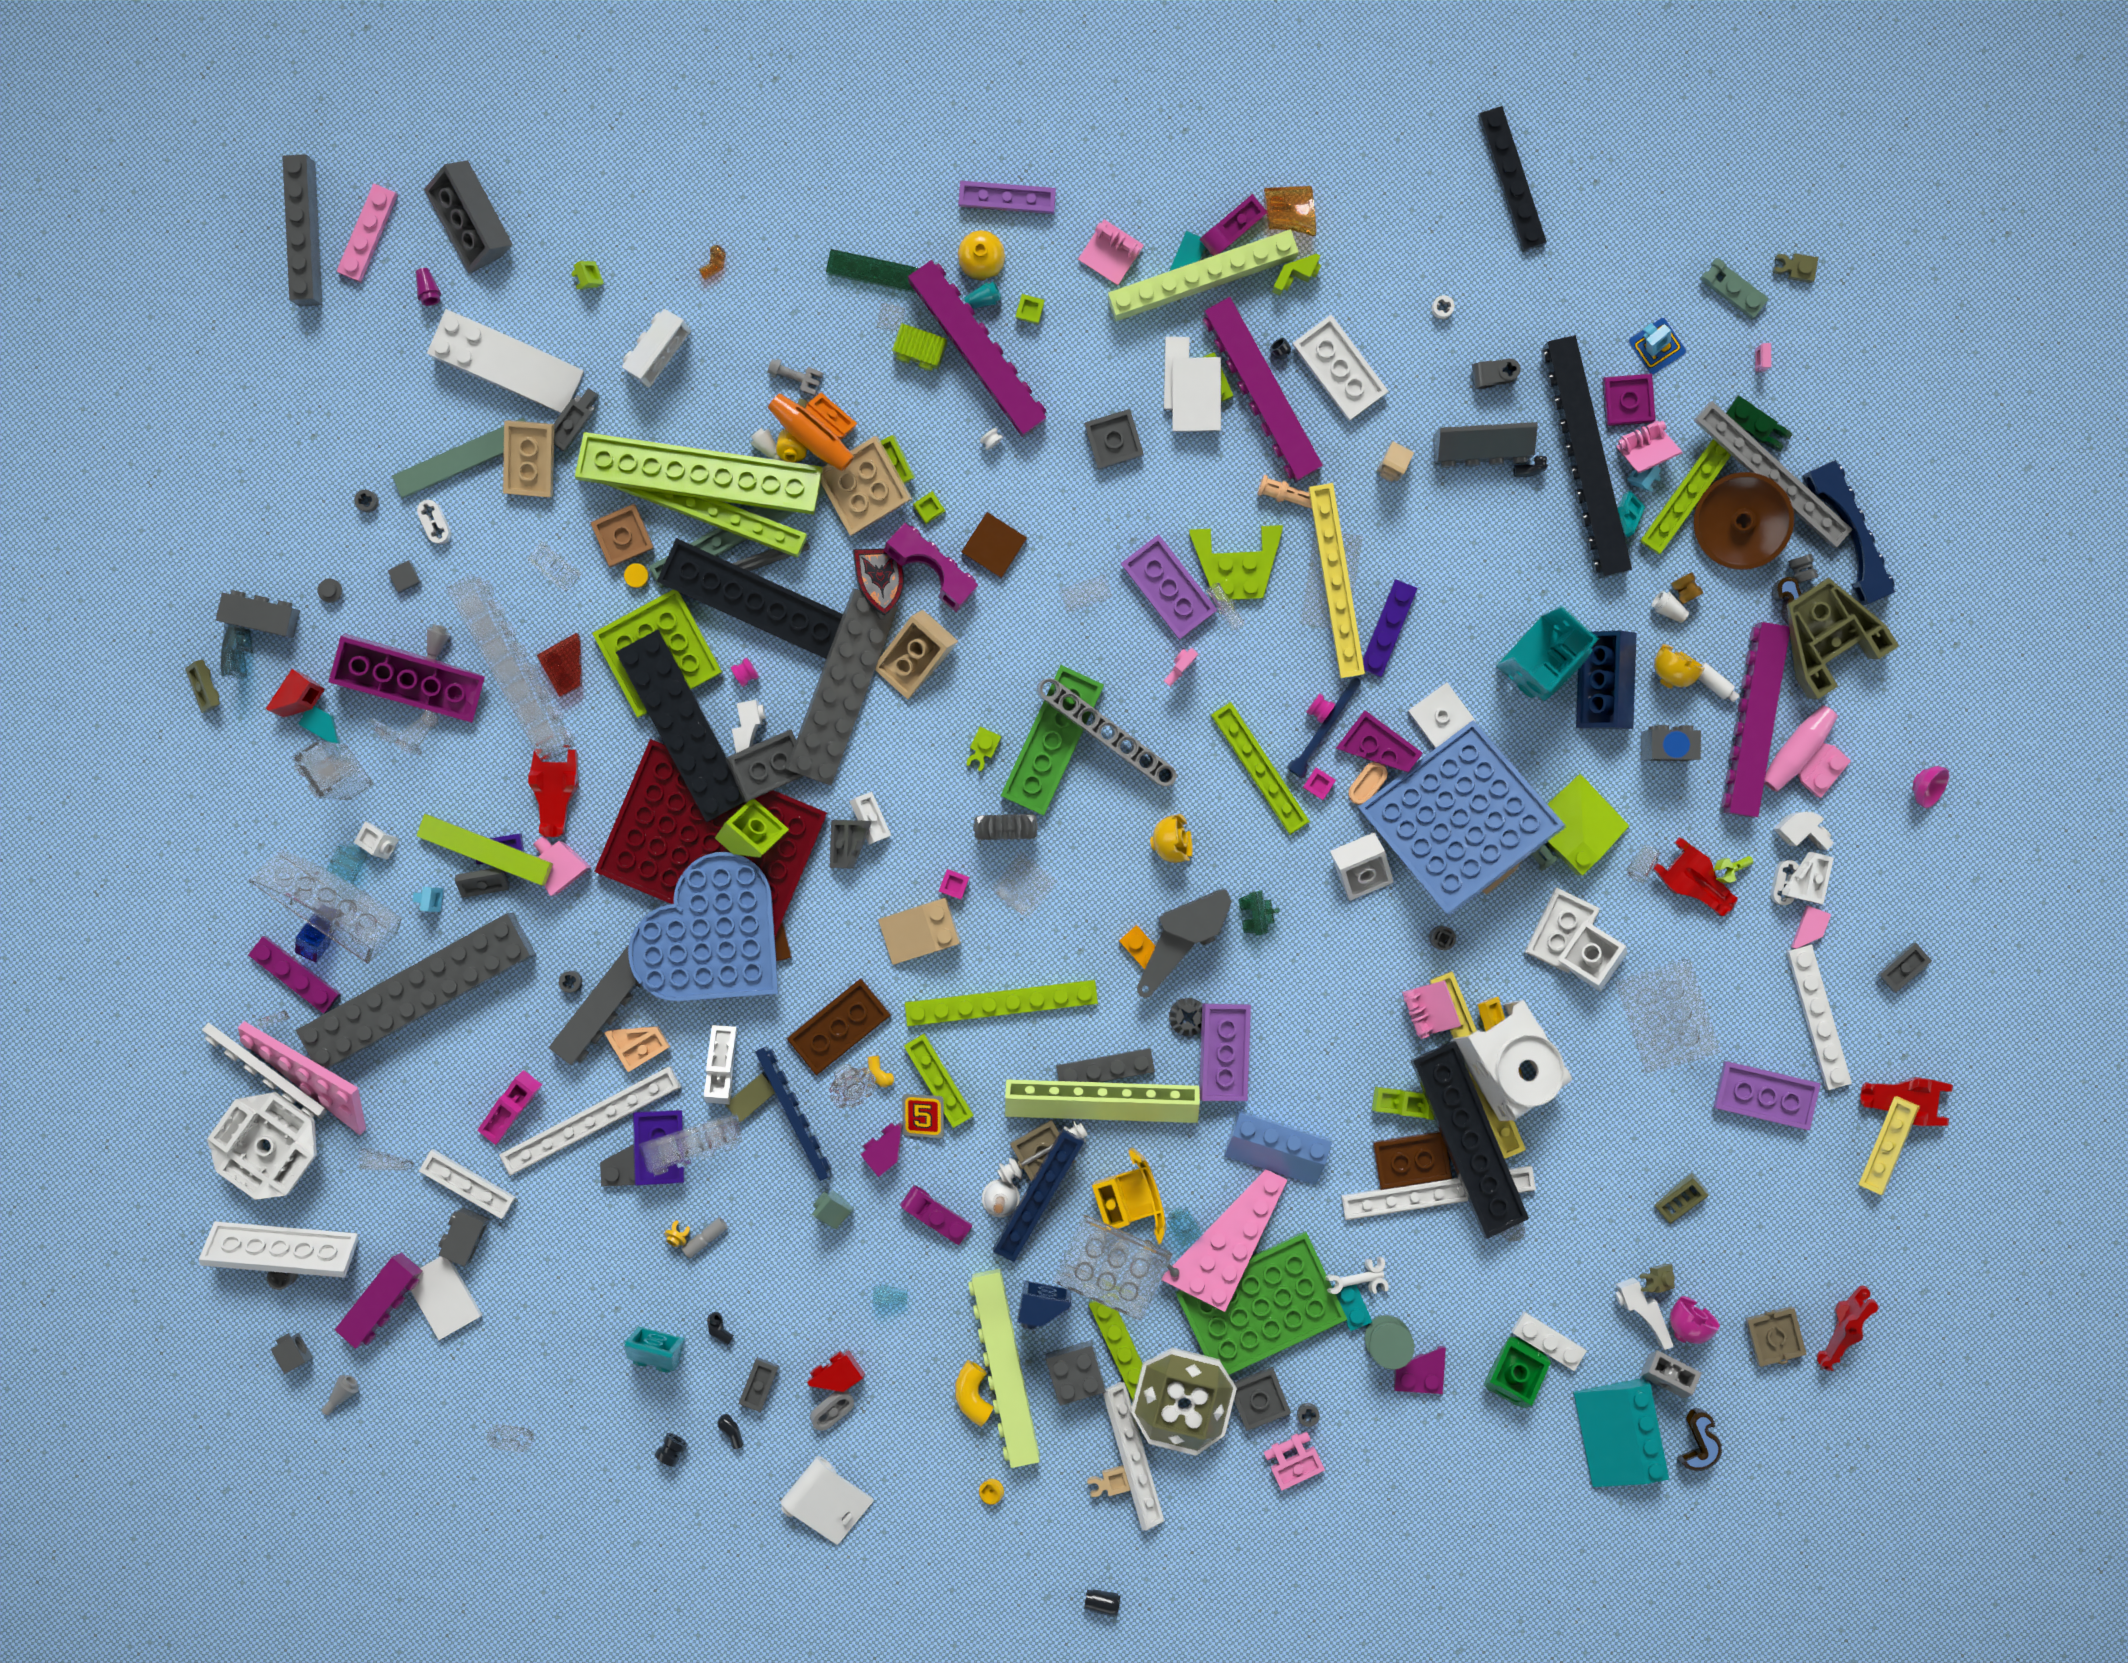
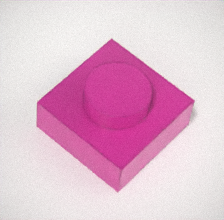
(1319, 783)
(954, 884)

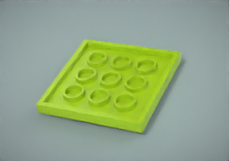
(677, 625)

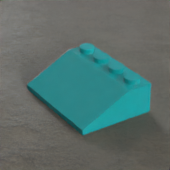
(1621, 1434)

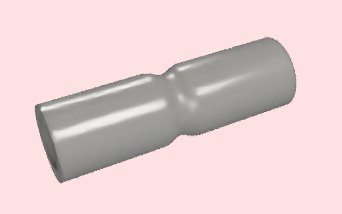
(707, 1235)

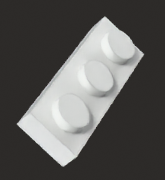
(1549, 1341)

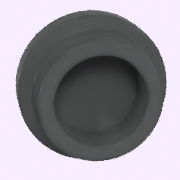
(329, 590)

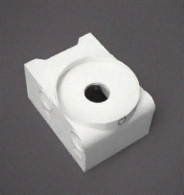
(1498, 1059)

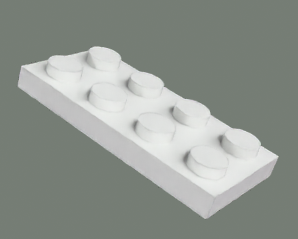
(1340, 367)

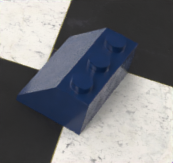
(1042, 1304)

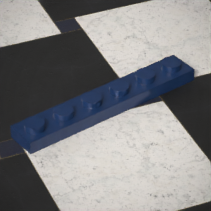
(798, 1121)
(1038, 1195)

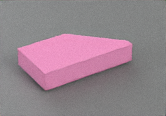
(1811, 926)

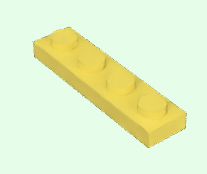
(1889, 1145)

